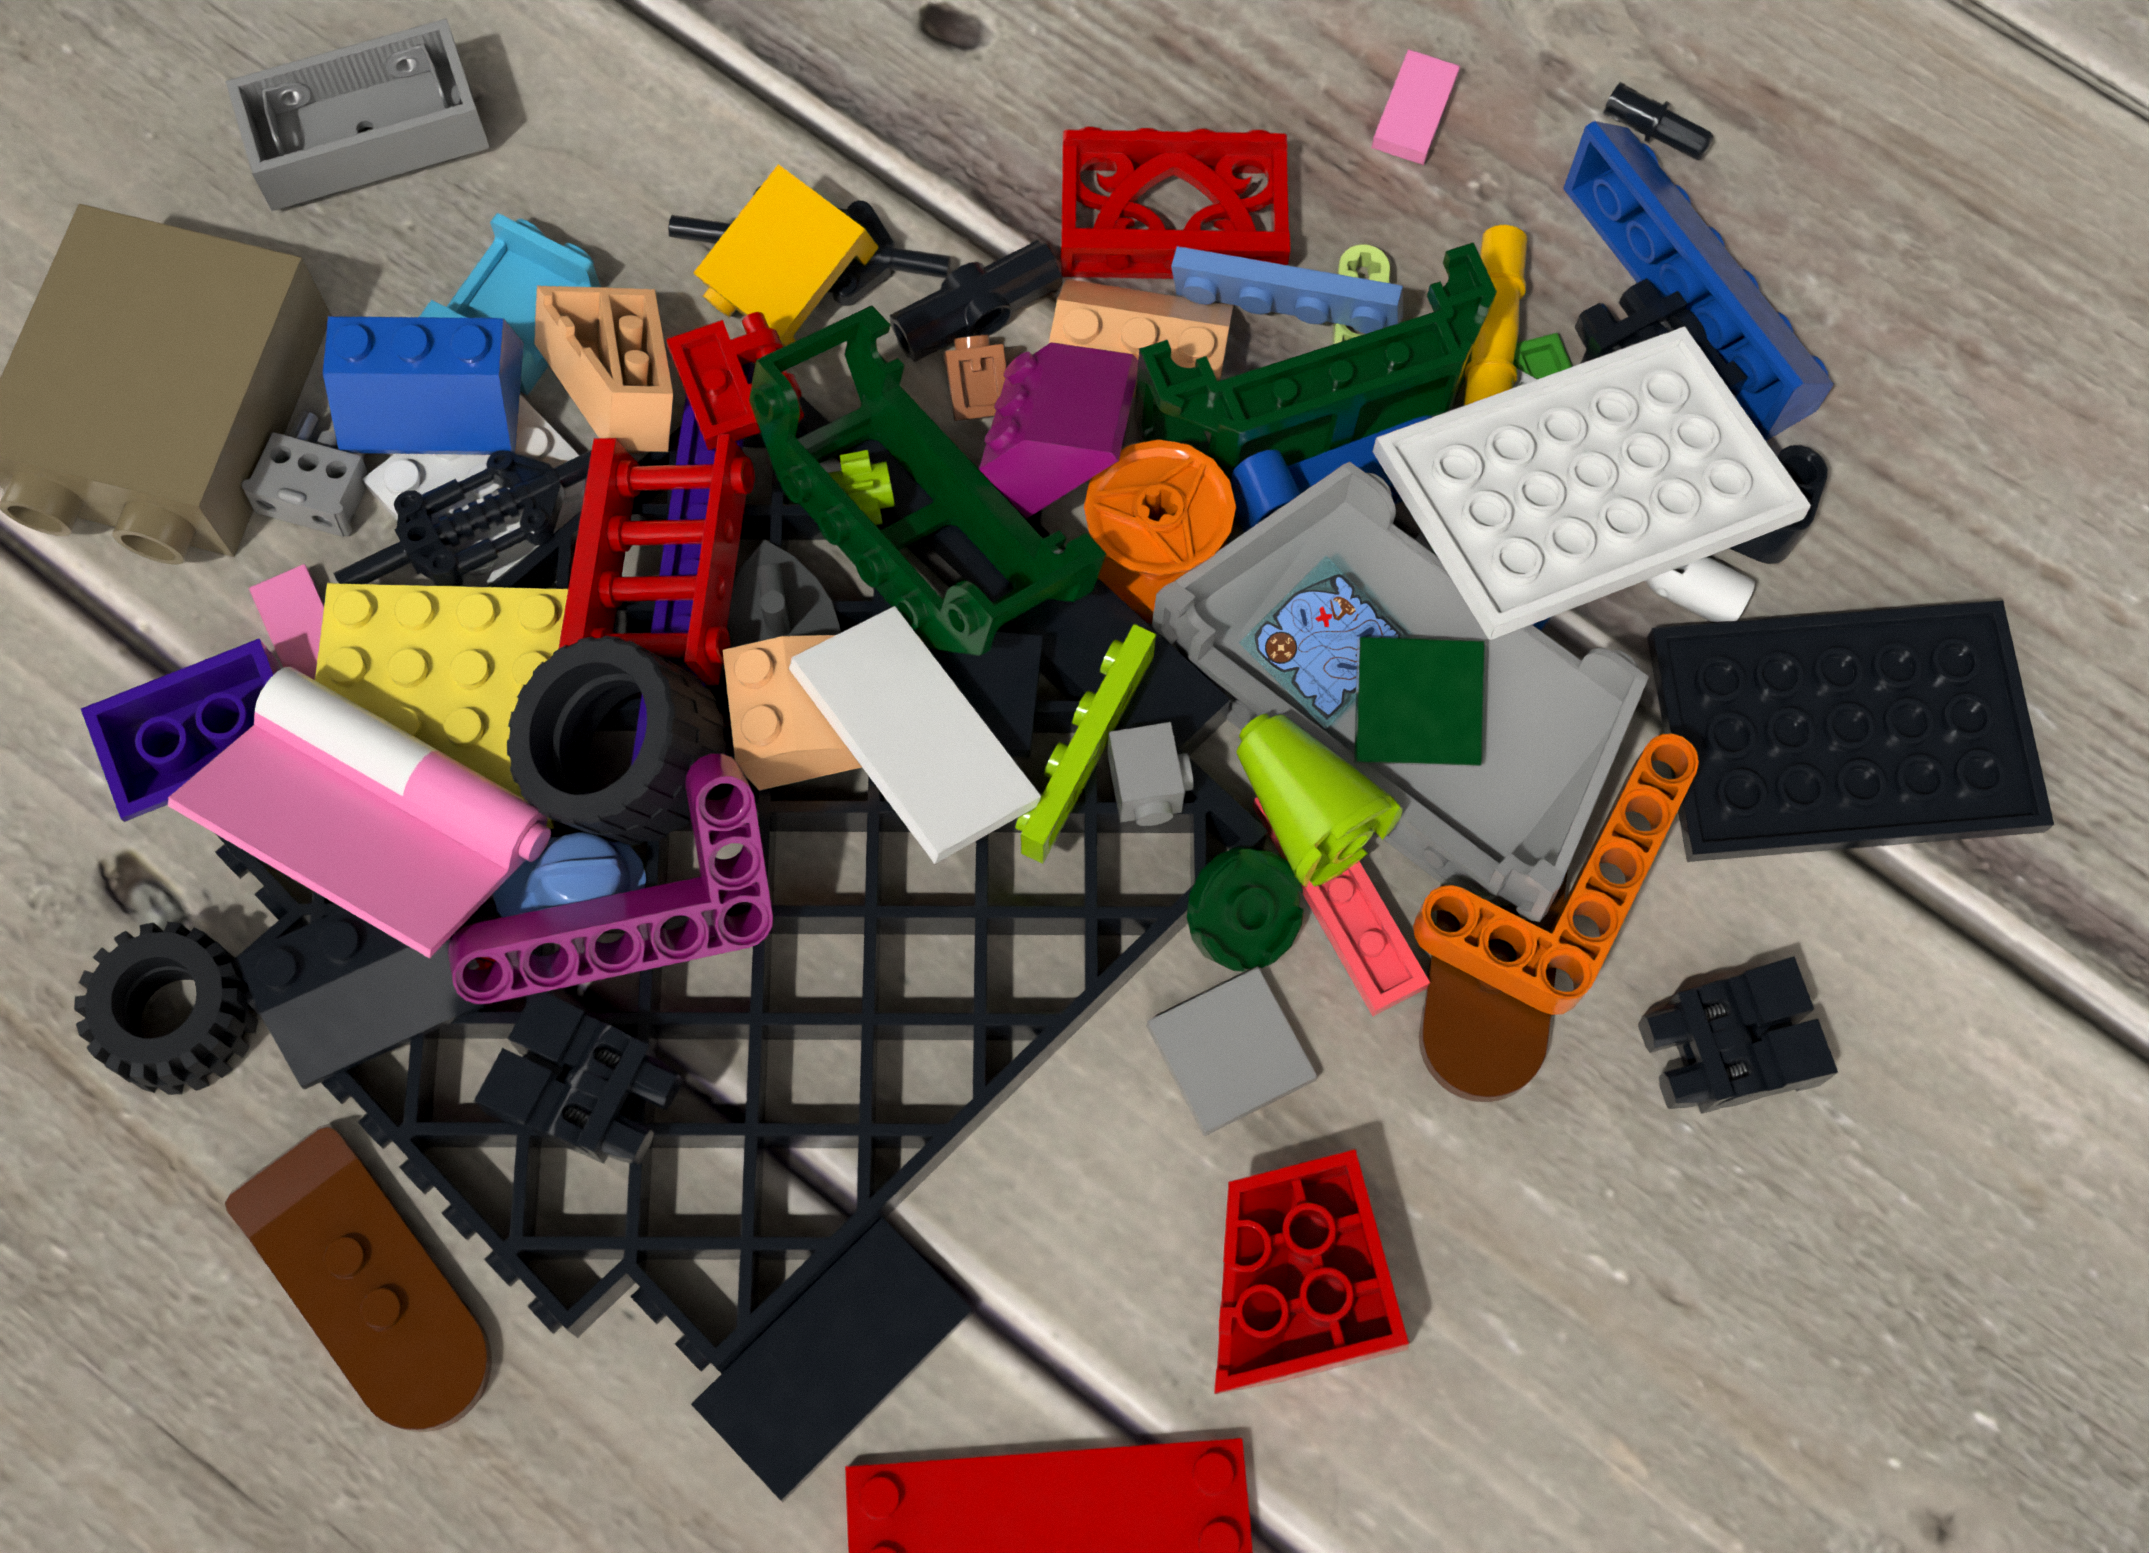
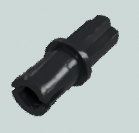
(1657, 121)

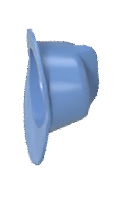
(569, 872)

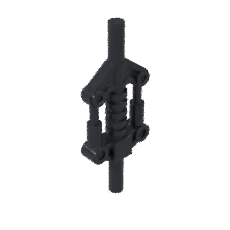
(856, 278)
(532, 487)

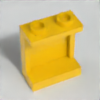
(782, 254)

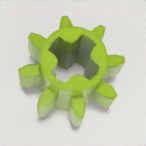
(865, 483)

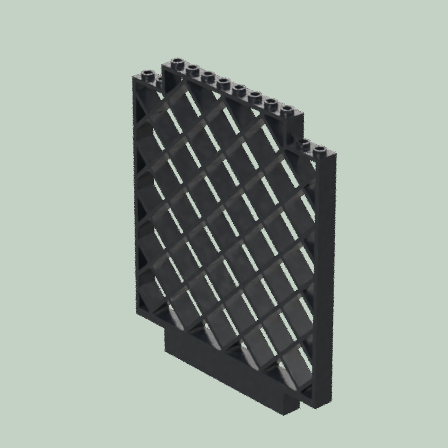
(1071, 658)

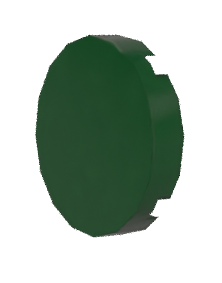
(1245, 908)

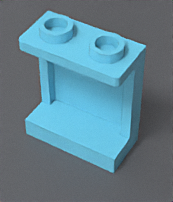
(507, 284)

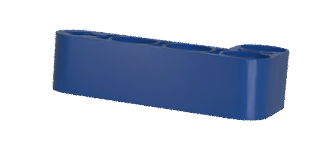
(1266, 482)

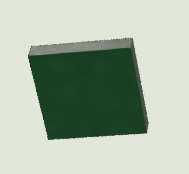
(1419, 702)

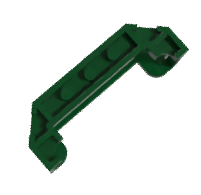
(1324, 394)
(959, 494)

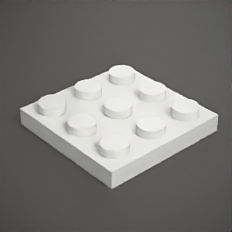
(427, 471)

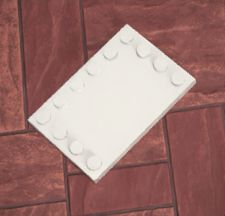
(1588, 481)

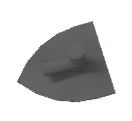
(777, 598)

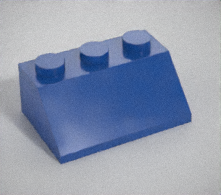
(423, 384)

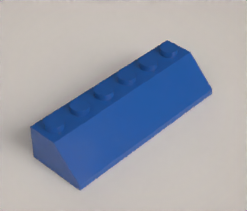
(1665, 240)

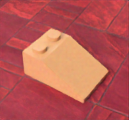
(773, 720)

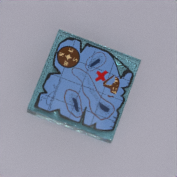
(1313, 638)

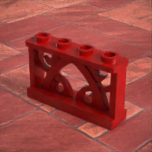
(1144, 160)

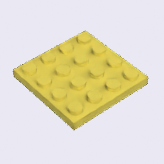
(441, 661)

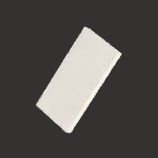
(914, 734)

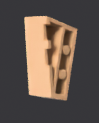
(609, 360)

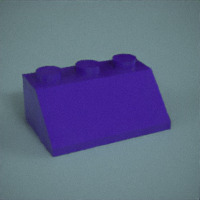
(176, 725)

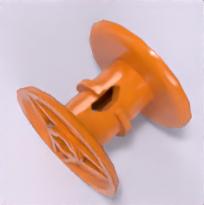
(1157, 518)

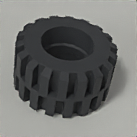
(129, 979)

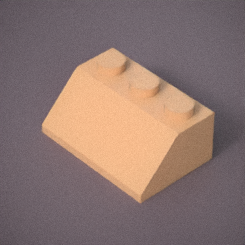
(1132, 319)

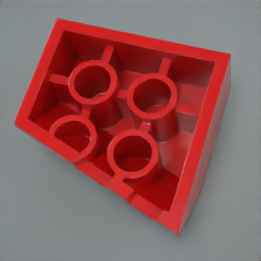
(1303, 1276)

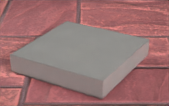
(1231, 1051)

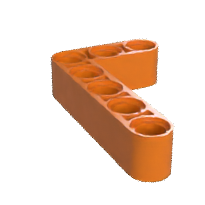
(1590, 895)

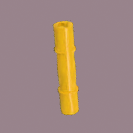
(1495, 347)

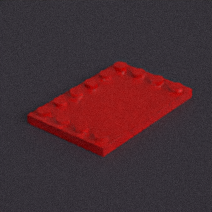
(1056, 1502)

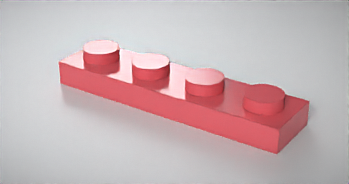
(1362, 934)

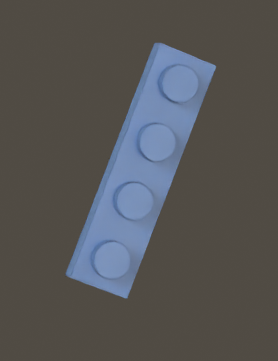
(1287, 290)

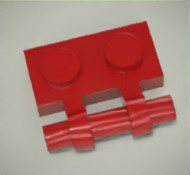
(714, 377)

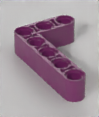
(635, 912)

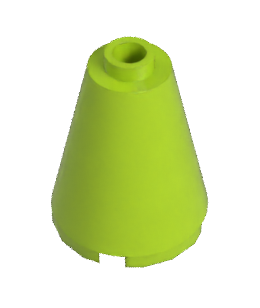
(1313, 798)

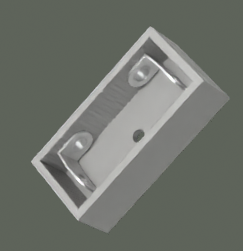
(307, 114)

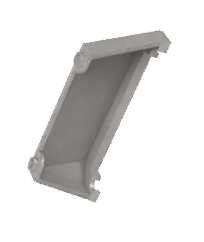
(1545, 712)

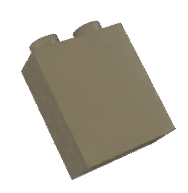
(153, 383)

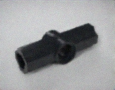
(976, 300)

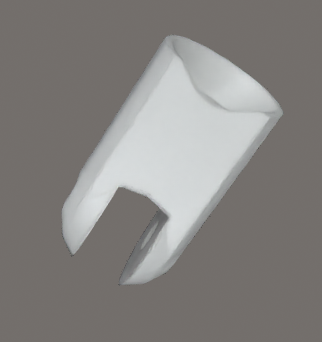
(1706, 589)

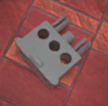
(307, 480)

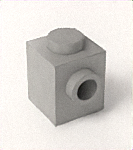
(1148, 773)

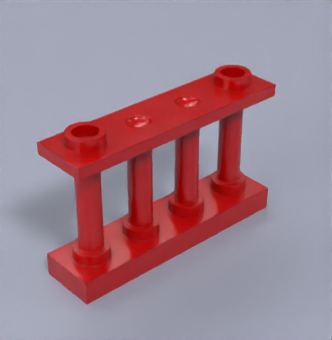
(608, 533)

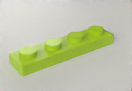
(1073, 764)

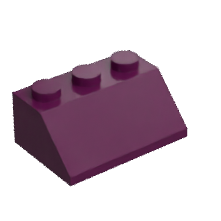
(1057, 422)

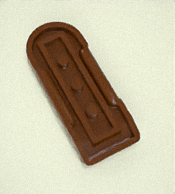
(1475, 1034)
(365, 1283)

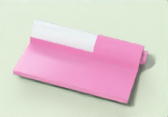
(363, 813)

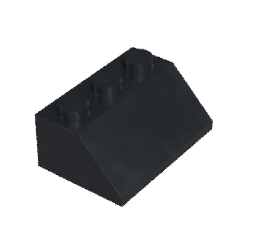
(348, 994)

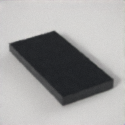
(832, 1359)

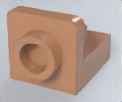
(975, 376)

